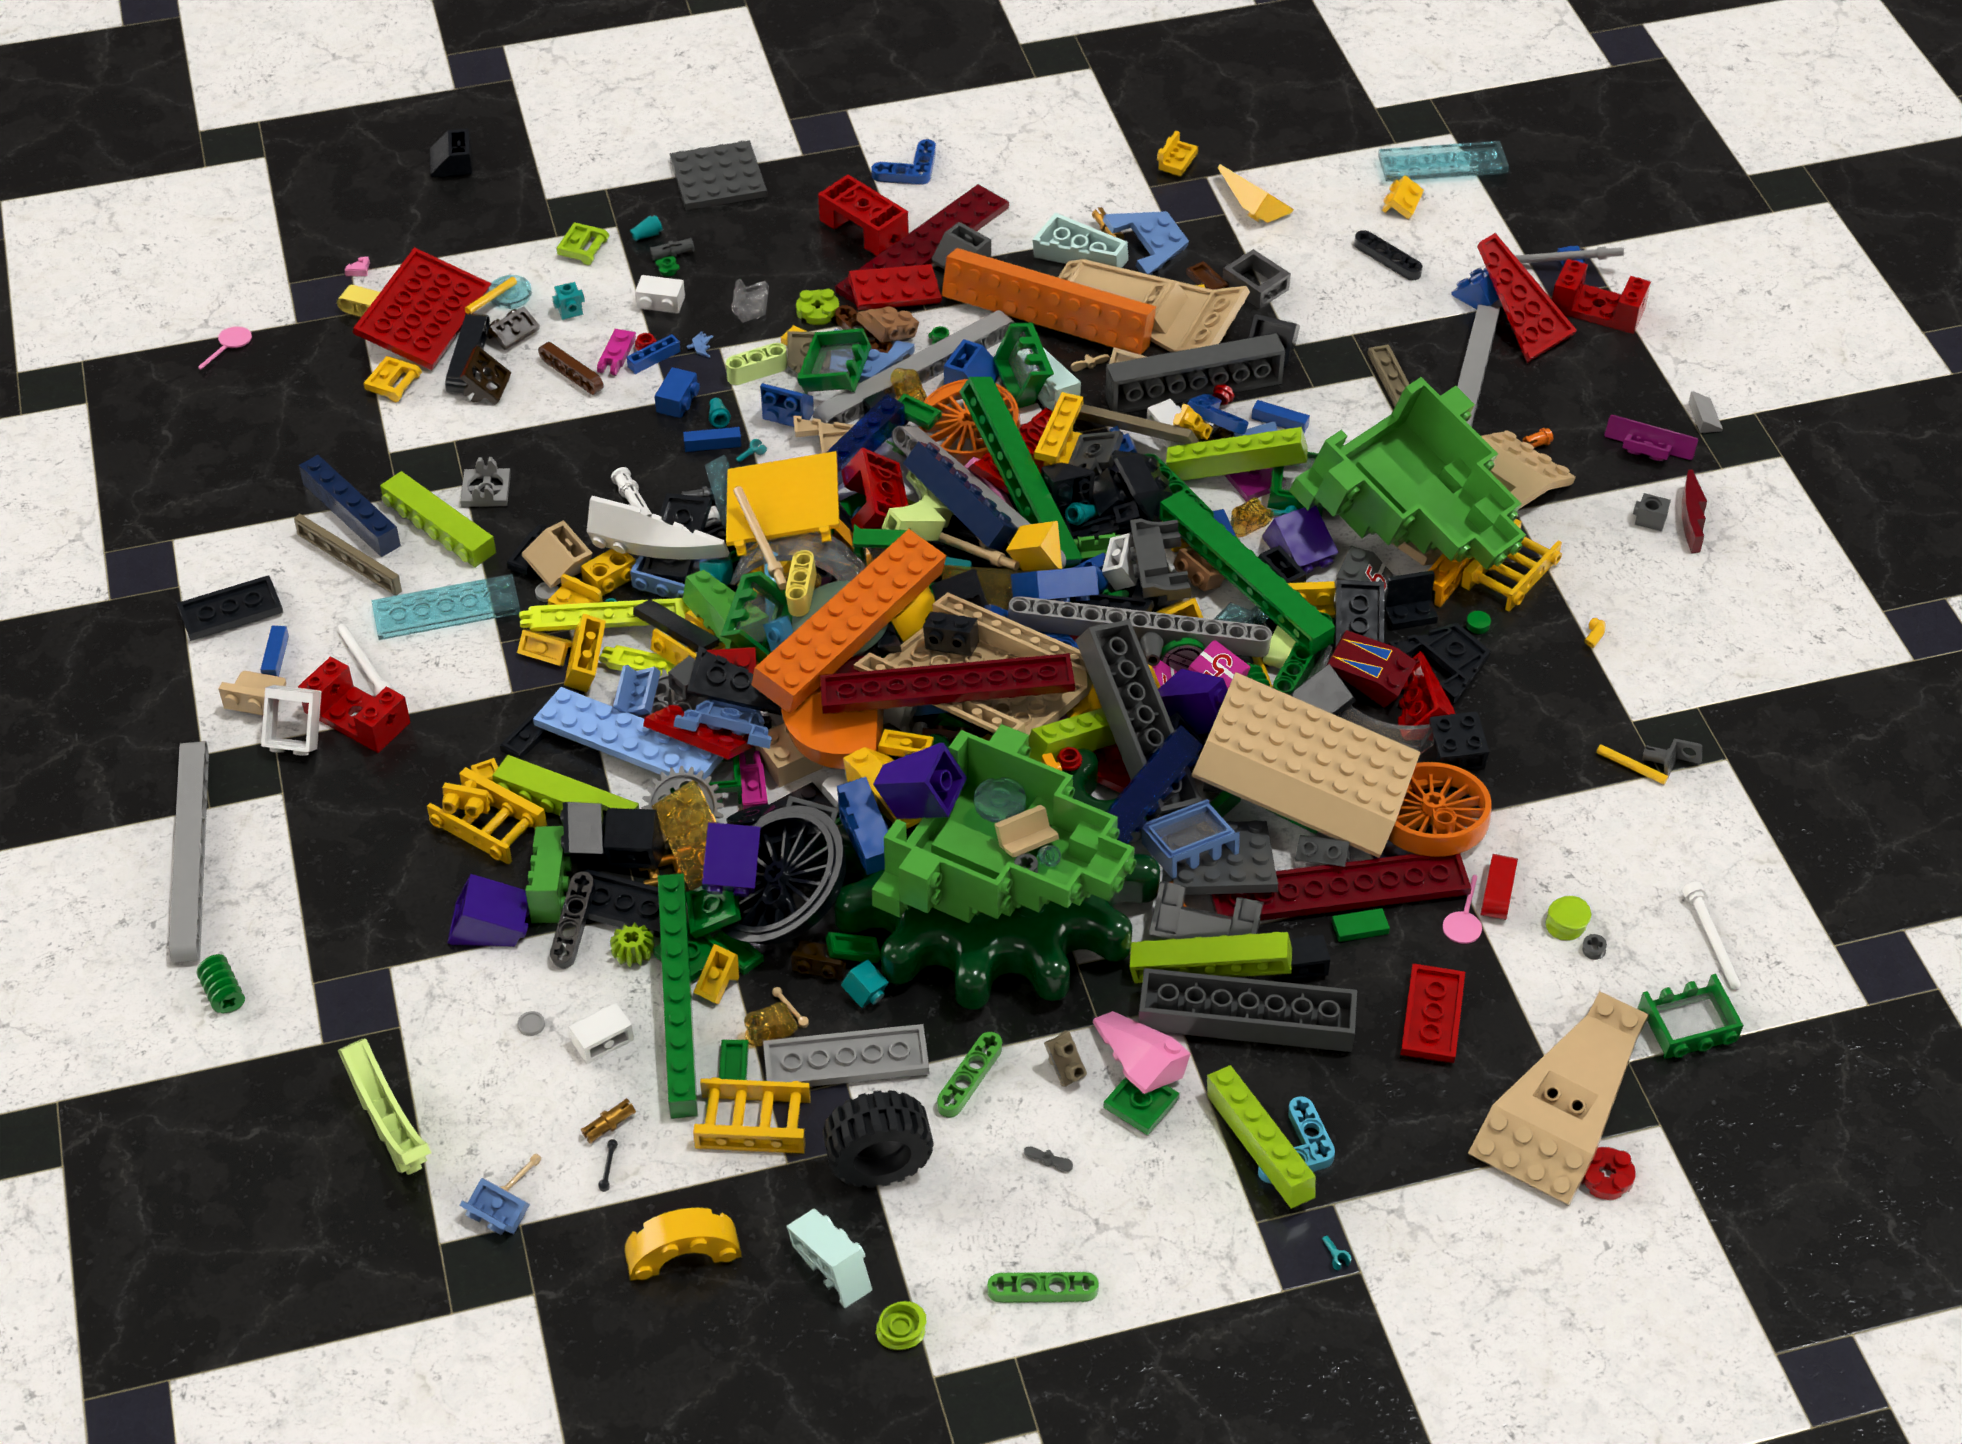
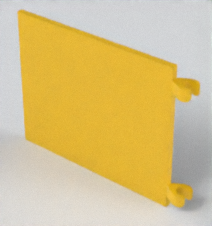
(785, 497)

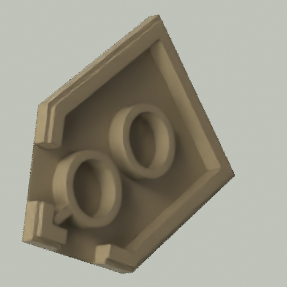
(797, 348)

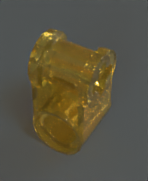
(911, 386)
(1250, 517)
(772, 1023)

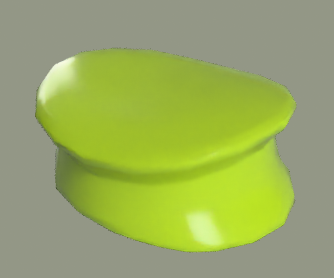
(1568, 917)
(901, 1325)

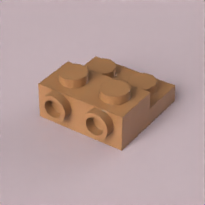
(888, 324)
(1199, 570)

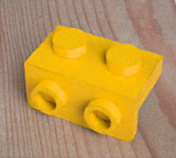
(1176, 155)
(1403, 196)

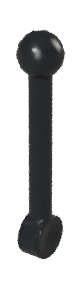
(604, 1184)

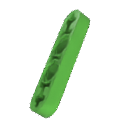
(965, 1072)
(1043, 1292)

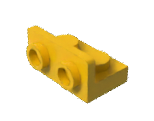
(575, 592)
(1318, 594)

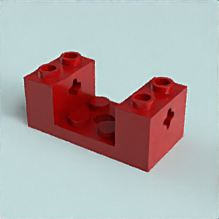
(851, 200)
(1617, 310)
(880, 482)
(377, 718)

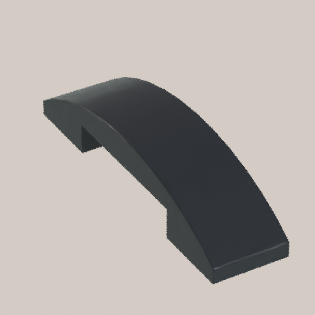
(1113, 523)

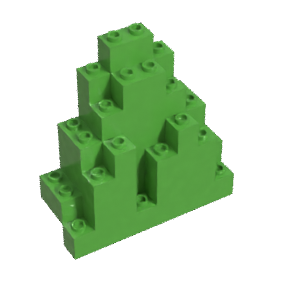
(1418, 481)
(958, 859)

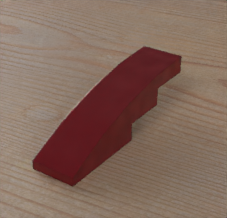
(1693, 512)

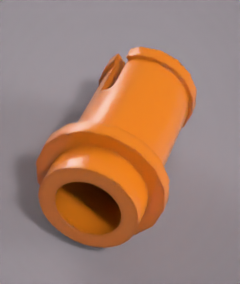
(1542, 437)

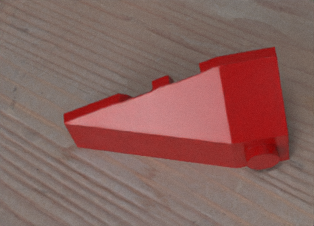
(1423, 696)

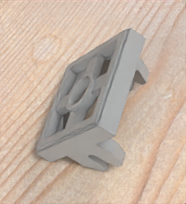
(484, 472)

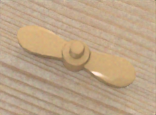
(1089, 362)

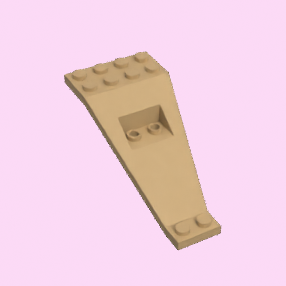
(1184, 312)
(1519, 470)
(1543, 1136)

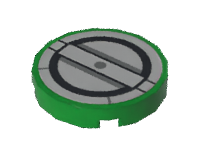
(1181, 653)

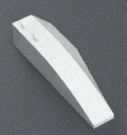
(629, 531)

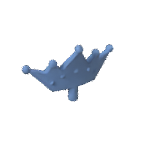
(700, 343)

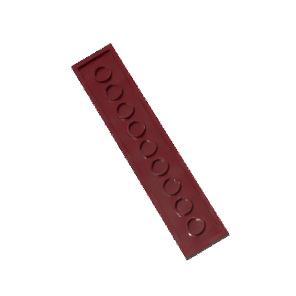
(972, 209)
(947, 683)
(1356, 886)

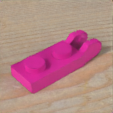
(616, 351)
(752, 782)

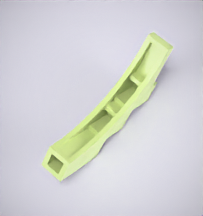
(924, 517)
(376, 1097)

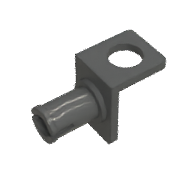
(1675, 752)

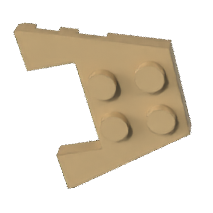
(828, 433)

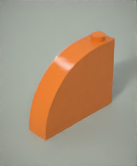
(832, 736)

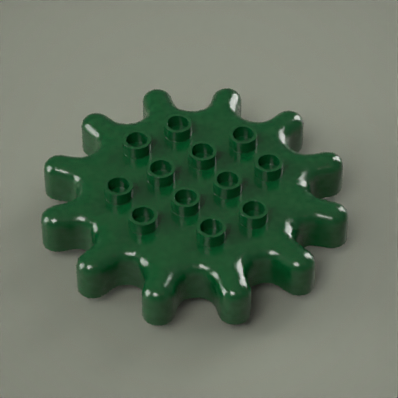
(990, 947)

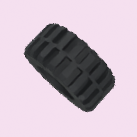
(878, 1138)

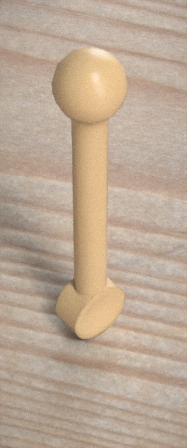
(802, 1021)
(534, 1160)

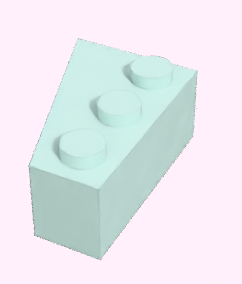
(832, 1254)

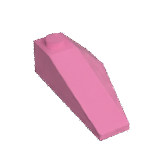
(1146, 1054)

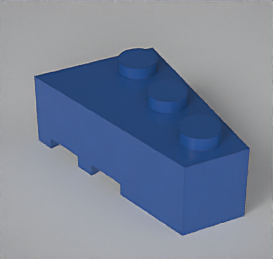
(1057, 584)
(863, 823)

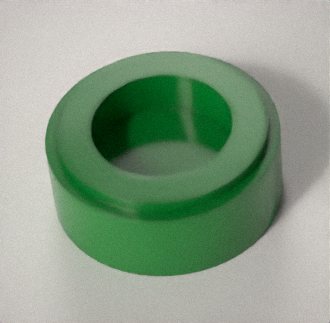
(1478, 622)

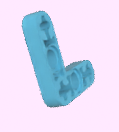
(1309, 1148)

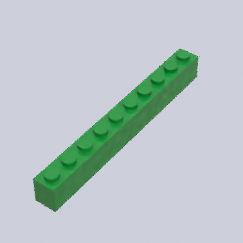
(1015, 460)
(1248, 573)
(677, 997)

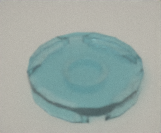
(516, 295)
(999, 799)

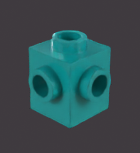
(566, 296)

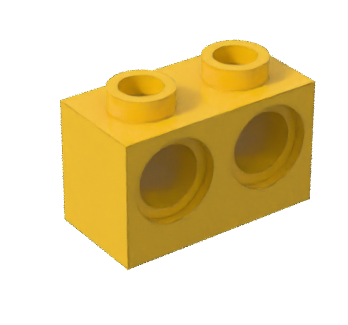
(608, 570)

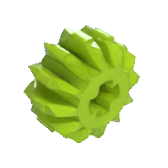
(632, 944)

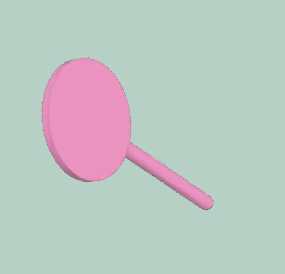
(232, 338)
(1463, 926)

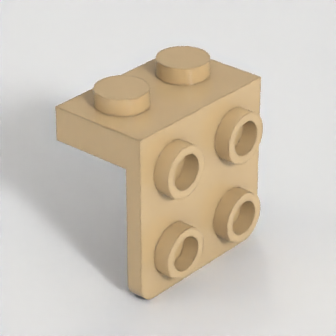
(248, 692)

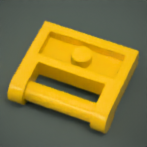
(387, 374)

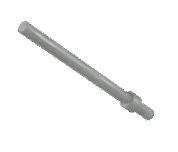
(1600, 253)

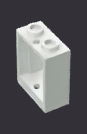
(270, 716)

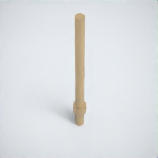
(995, 558)
(774, 567)

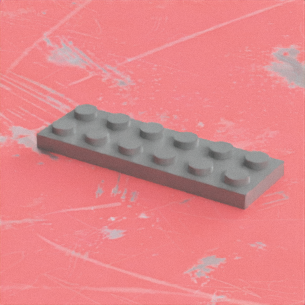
(848, 1056)

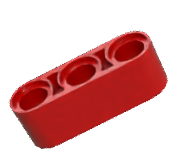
(1499, 886)

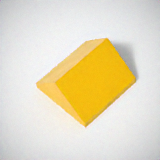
(1037, 547)

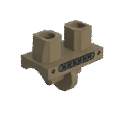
(1065, 1058)

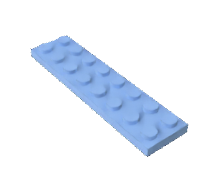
(620, 735)

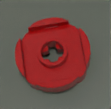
(1619, 1181)

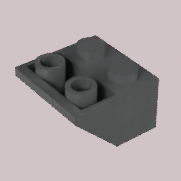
(964, 238)

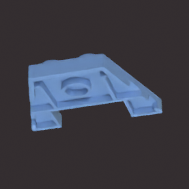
(1155, 231)
(880, 361)
(728, 716)

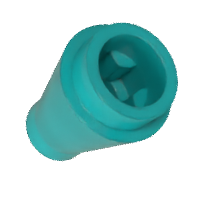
(648, 227)
(718, 413)
(1079, 513)

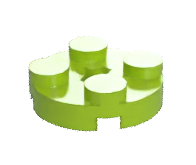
(808, 302)

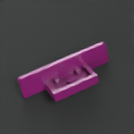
(1650, 439)

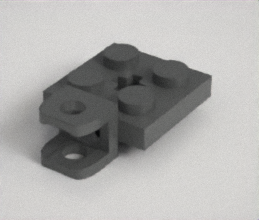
(1096, 450)

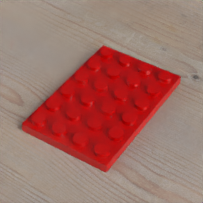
(421, 308)

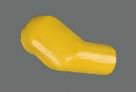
(1598, 630)

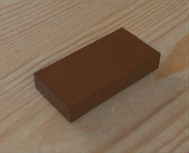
(1204, 274)

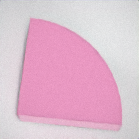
(358, 268)

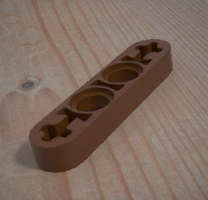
(846, 323)
(570, 368)

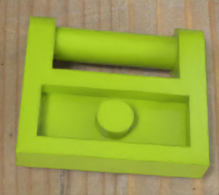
(576, 240)

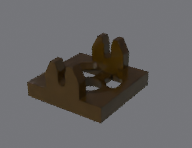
(482, 360)

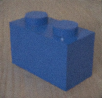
(676, 392)

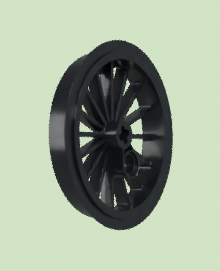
(780, 877)

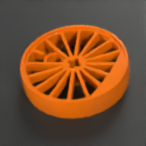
(960, 422)
(1444, 814)

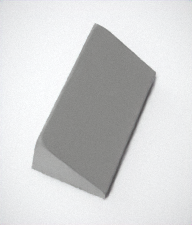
(1704, 413)

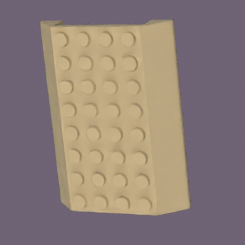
(997, 640)
(1307, 764)

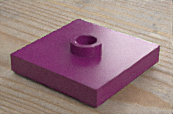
(1251, 483)

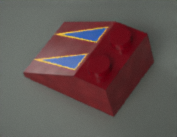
(1371, 666)

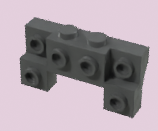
(1151, 566)
(1180, 922)

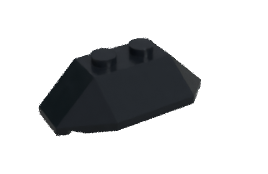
(1144, 481)

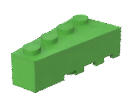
(710, 601)
(547, 875)

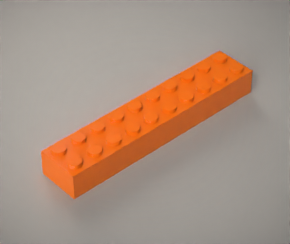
(1048, 301)
(848, 620)

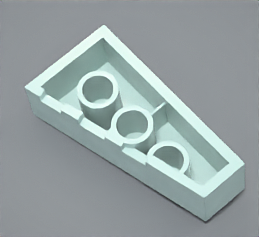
(1070, 240)
(1059, 382)

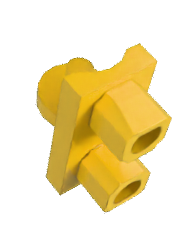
(1191, 420)
(466, 797)

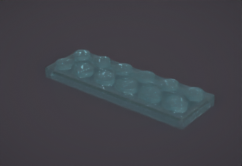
(1443, 161)
(445, 606)

